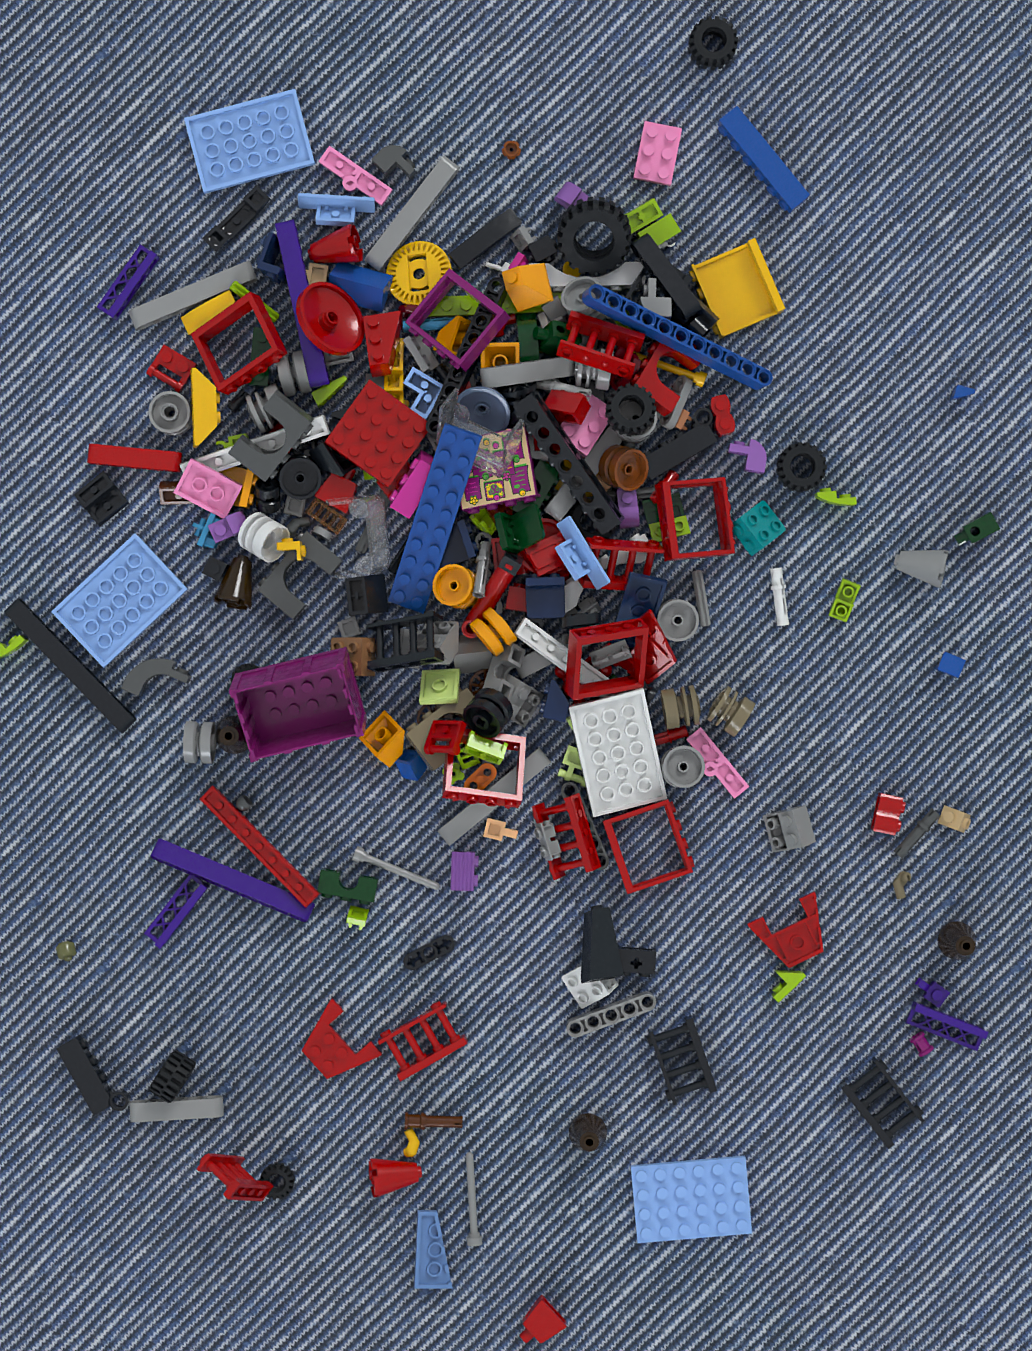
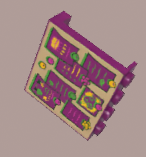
(516, 485)

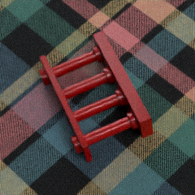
(606, 332)
(619, 582)
(580, 826)
(422, 1059)
(238, 1181)

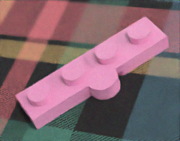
(354, 176)
(717, 763)

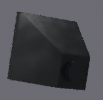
(331, 460)

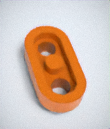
(479, 777)

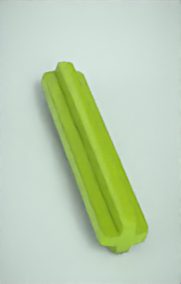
(240, 290)

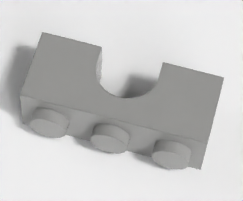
(500, 667)

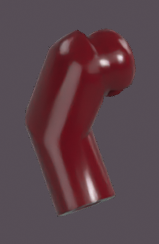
(407, 309)

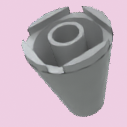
(923, 564)

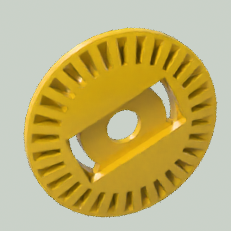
(403, 270)

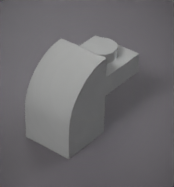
(659, 305)

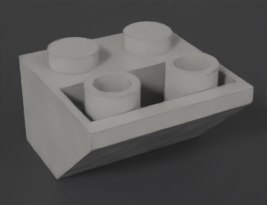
(445, 640)
(523, 701)
(789, 829)

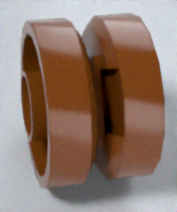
(623, 467)

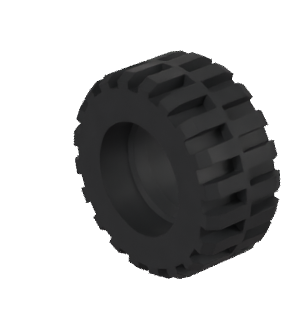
(592, 260)

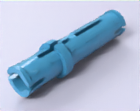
(430, 324)

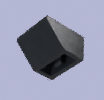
(366, 595)

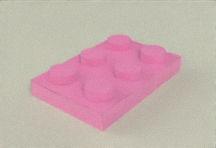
(657, 153)
(586, 434)
(208, 488)

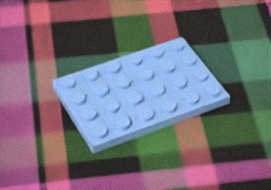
(249, 141)
(119, 600)
(691, 1199)

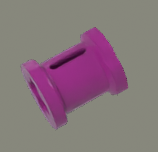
(921, 1044)

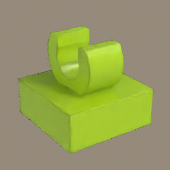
(357, 916)

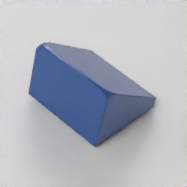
(961, 391)

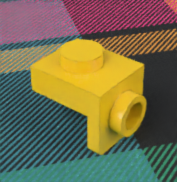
(288, 544)

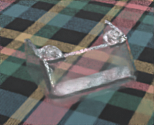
(494, 449)
(372, 508)

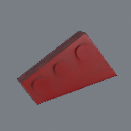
(382, 337)

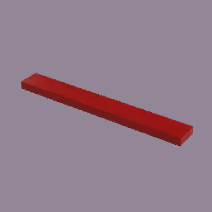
(260, 846)

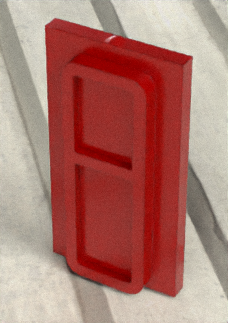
(544, 556)

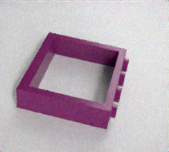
(433, 299)

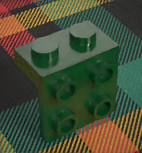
(519, 530)

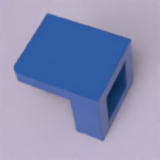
(950, 665)
(411, 765)

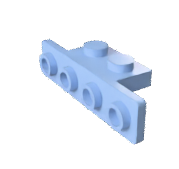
(336, 209)
(578, 555)

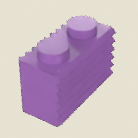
(463, 870)

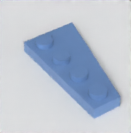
(430, 1255)

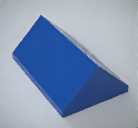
(364, 285)

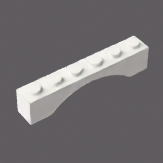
(615, 281)
(574, 589)

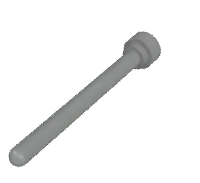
(361, 855)
(474, 1237)

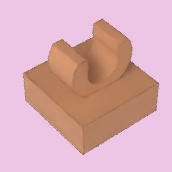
(682, 419)

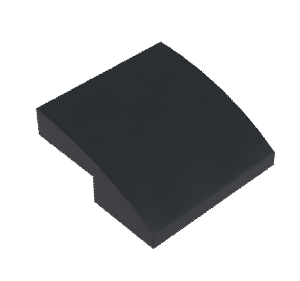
(101, 498)

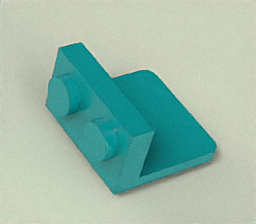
(757, 527)

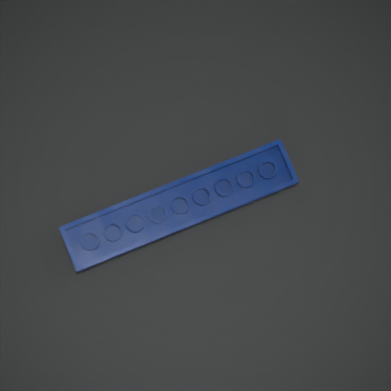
(434, 517)

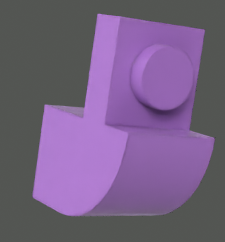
(569, 195)
(755, 455)
(629, 508)
(227, 527)

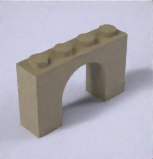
(418, 733)

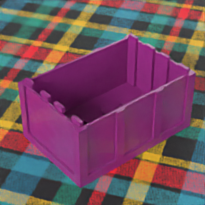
(298, 703)

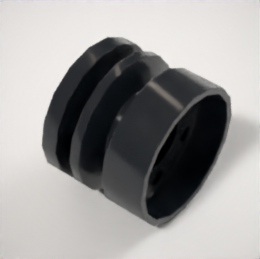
(516, 393)

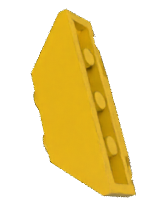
(203, 407)

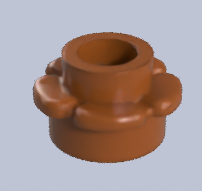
(506, 150)

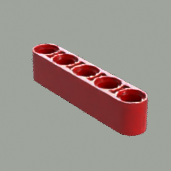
(134, 458)

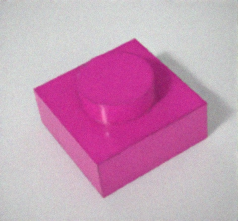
(519, 260)

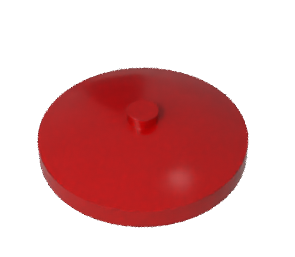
(330, 318)

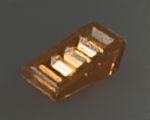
(340, 524)

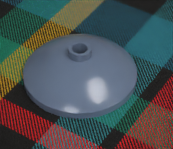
(497, 411)

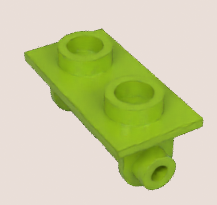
(681, 525)

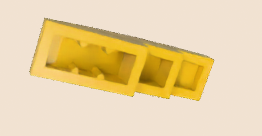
(394, 383)

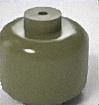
(66, 950)

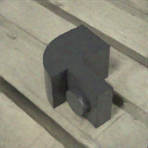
(392, 156)

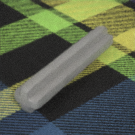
(701, 598)

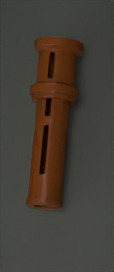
(422, 1121)

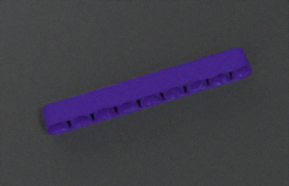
(297, 282)
(230, 880)

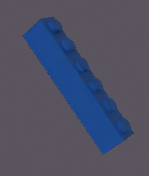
(762, 159)

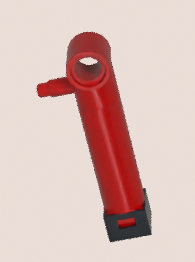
(494, 590)

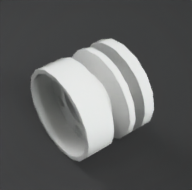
(260, 536)

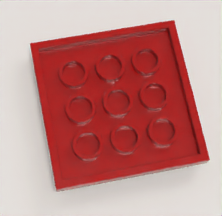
(378, 433)

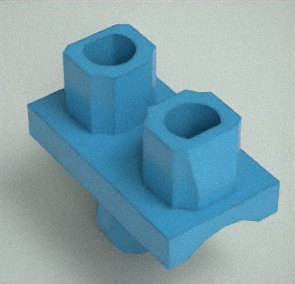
(206, 539)

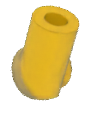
(413, 1144)

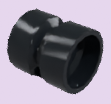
(268, 496)

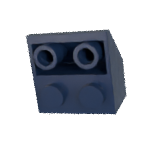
(556, 703)

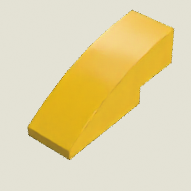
(206, 311)

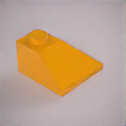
(528, 286)
(453, 334)
(500, 354)
(384, 739)

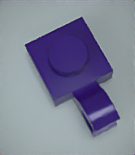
(934, 992)

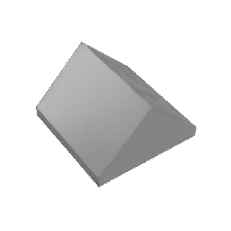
(472, 655)

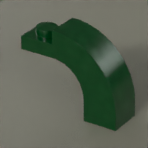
(527, 343)

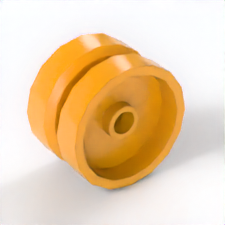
(454, 586)
(495, 630)

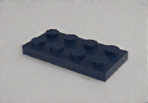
(639, 596)

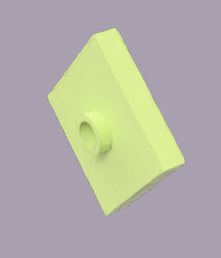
(439, 686)

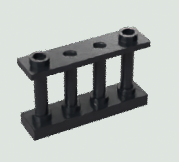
(414, 657)
(694, 1046)
(875, 1119)

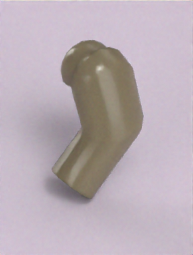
(899, 883)

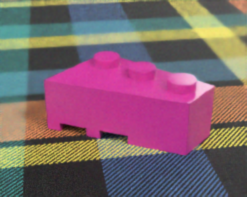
(411, 486)

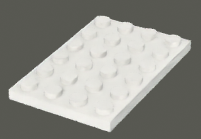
(617, 752)

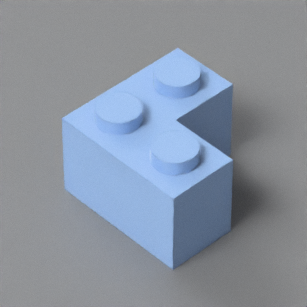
(427, 391)

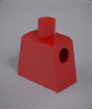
(338, 487)
(542, 1321)

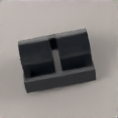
(699, 323)

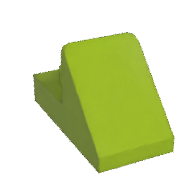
(791, 979)

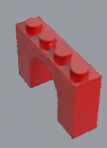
(647, 375)

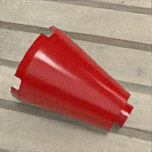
(337, 247)
(392, 1175)

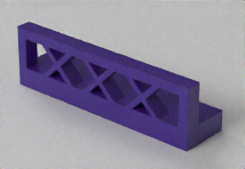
(132, 284)
(181, 915)
(951, 1021)

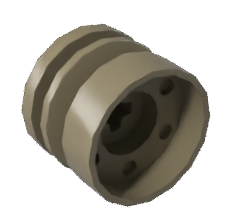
(680, 707)
(731, 711)

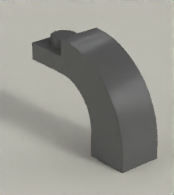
(142, 673)

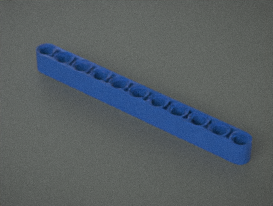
(668, 337)

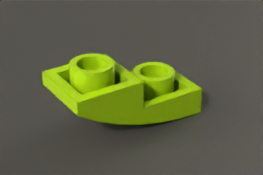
(830, 497)
(844, 600)
(14, 644)

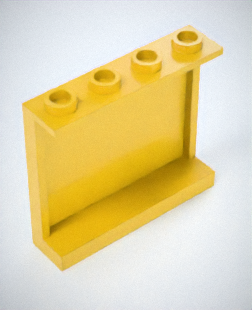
(737, 288)

